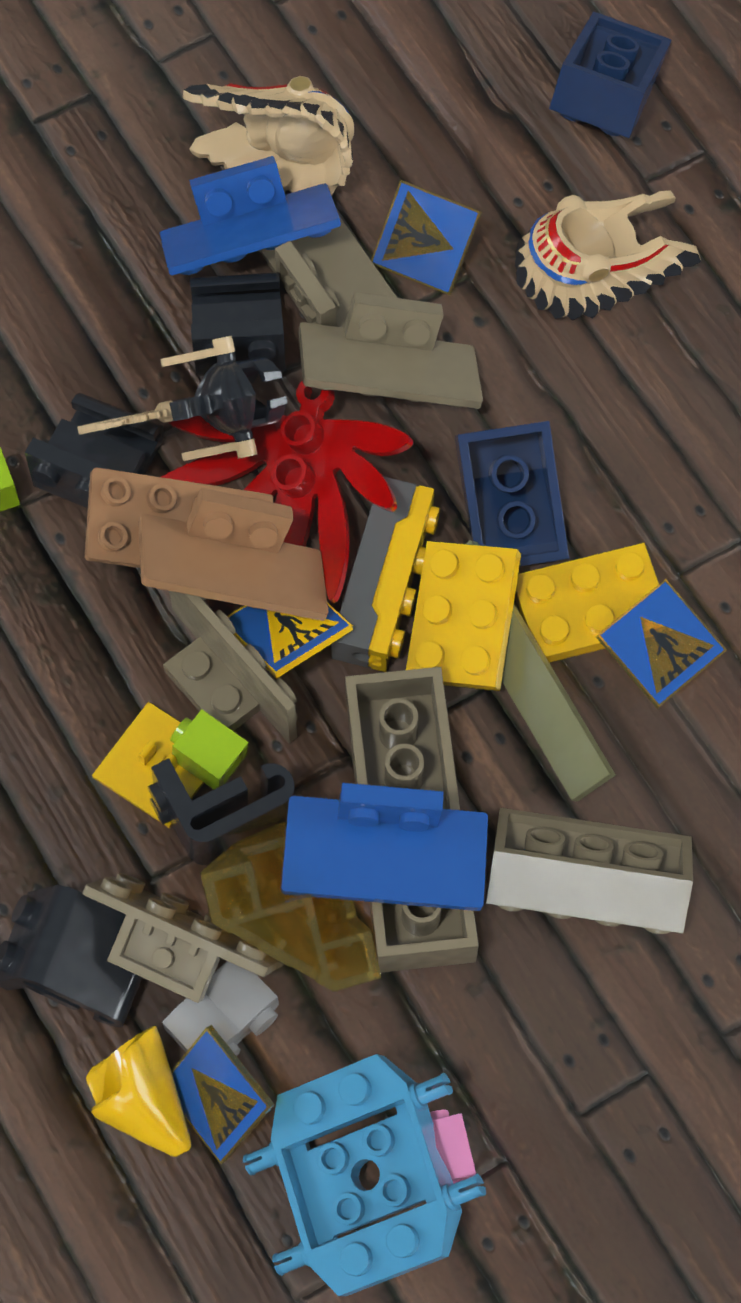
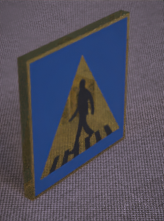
(425, 237)
(661, 643)
(218, 1094)

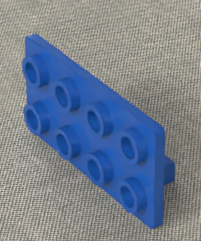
(245, 213)
(385, 848)

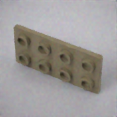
(325, 274)
(391, 353)
(224, 674)
(170, 942)

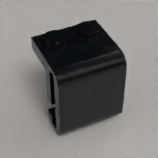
(240, 308)
(68, 458)
(222, 815)
(63, 953)

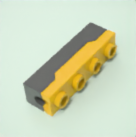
(383, 577)

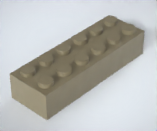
(405, 742)

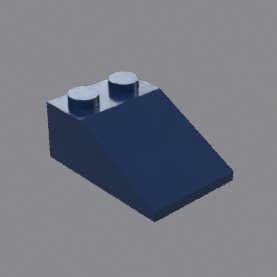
(609, 75)
(513, 491)

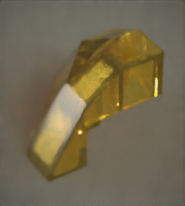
(299, 930)

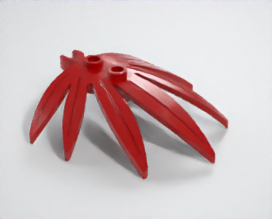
(302, 464)

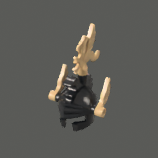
(222, 400)

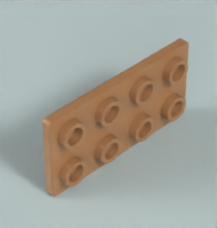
(121, 498)
(234, 555)

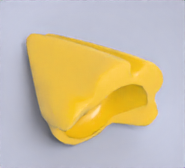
(139, 1094)

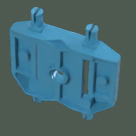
(326, 1182)

